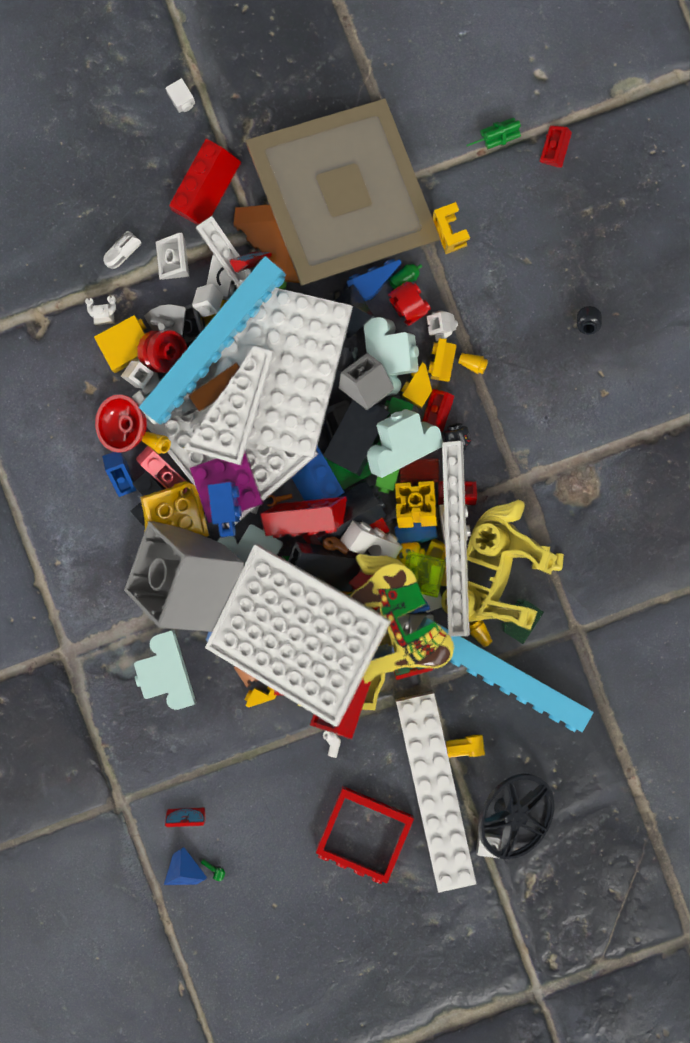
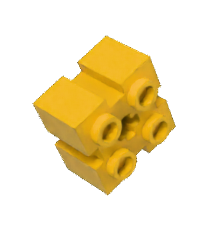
(416, 504)

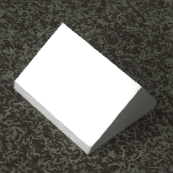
(172, 257)

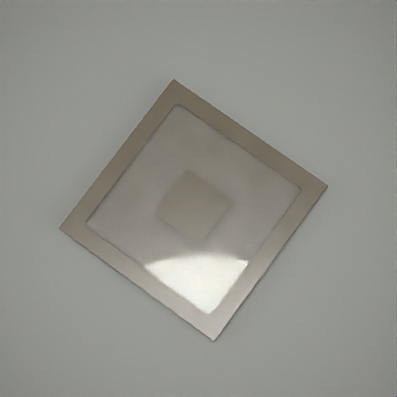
(342, 191)

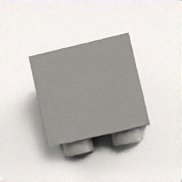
(182, 577)

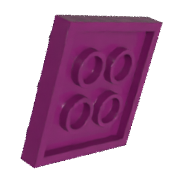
(222, 471)

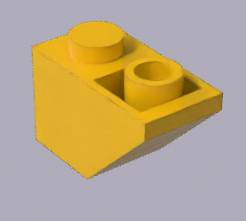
(419, 388)

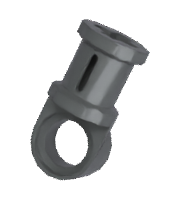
(185, 409)

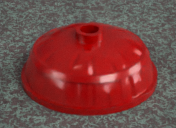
(113, 423)

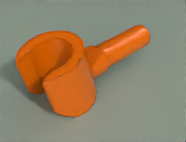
(279, 499)

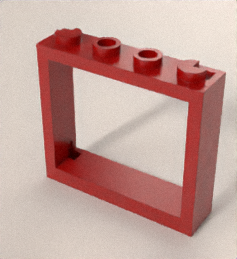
(377, 806)

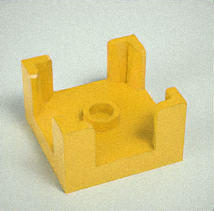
(449, 241)

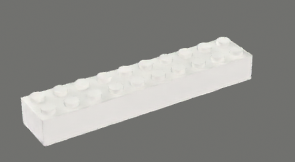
(435, 791)

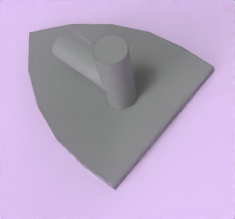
(167, 318)

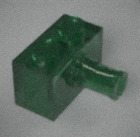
(517, 632)

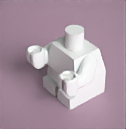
(102, 313)
(441, 324)

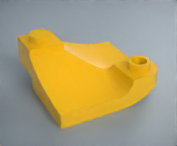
(176, 508)

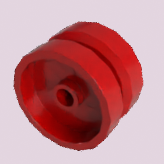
(160, 350)

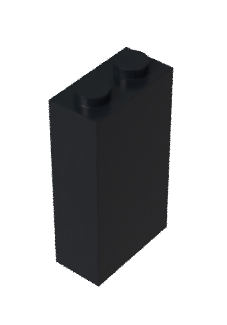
(356, 436)
(360, 507)
(326, 565)

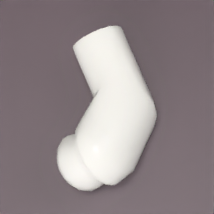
(334, 742)

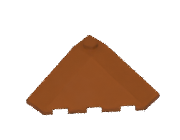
(263, 233)

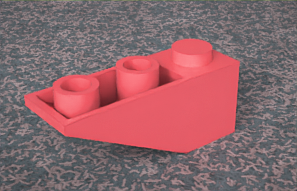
(159, 468)

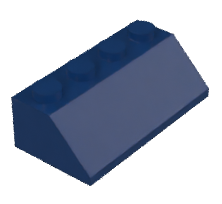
(317, 480)

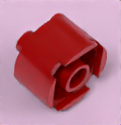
(408, 302)

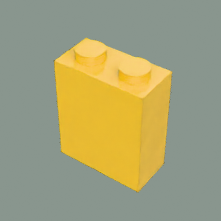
(121, 342)

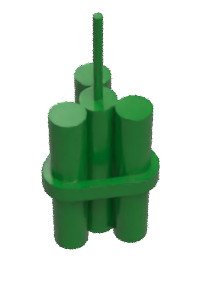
(500, 133)

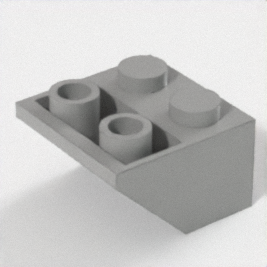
(366, 381)

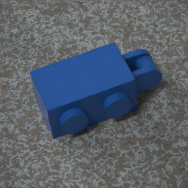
(225, 506)

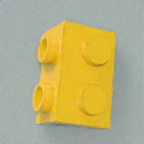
(443, 360)

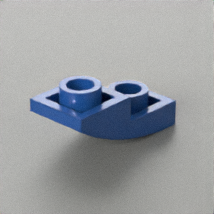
(416, 533)

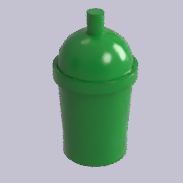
(407, 273)

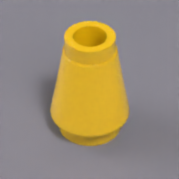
(473, 362)
(157, 442)
(480, 632)

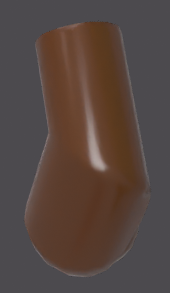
(334, 543)

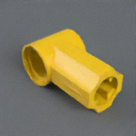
(471, 746)

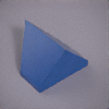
(183, 870)

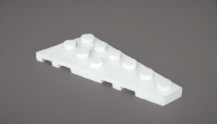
(230, 419)

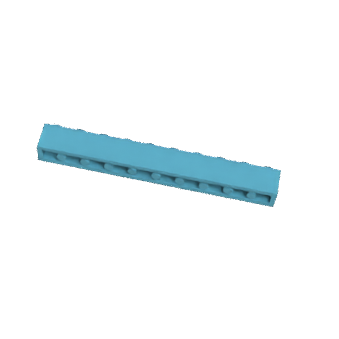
(212, 341)
(517, 682)

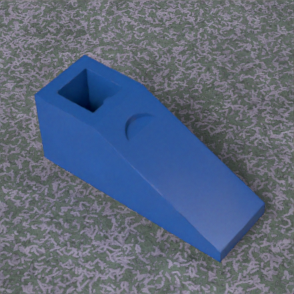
(374, 280)

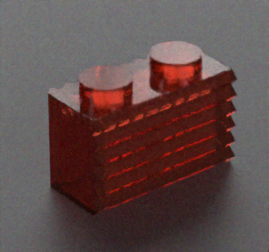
(420, 471)

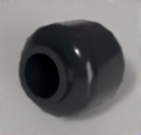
(589, 320)
(458, 432)

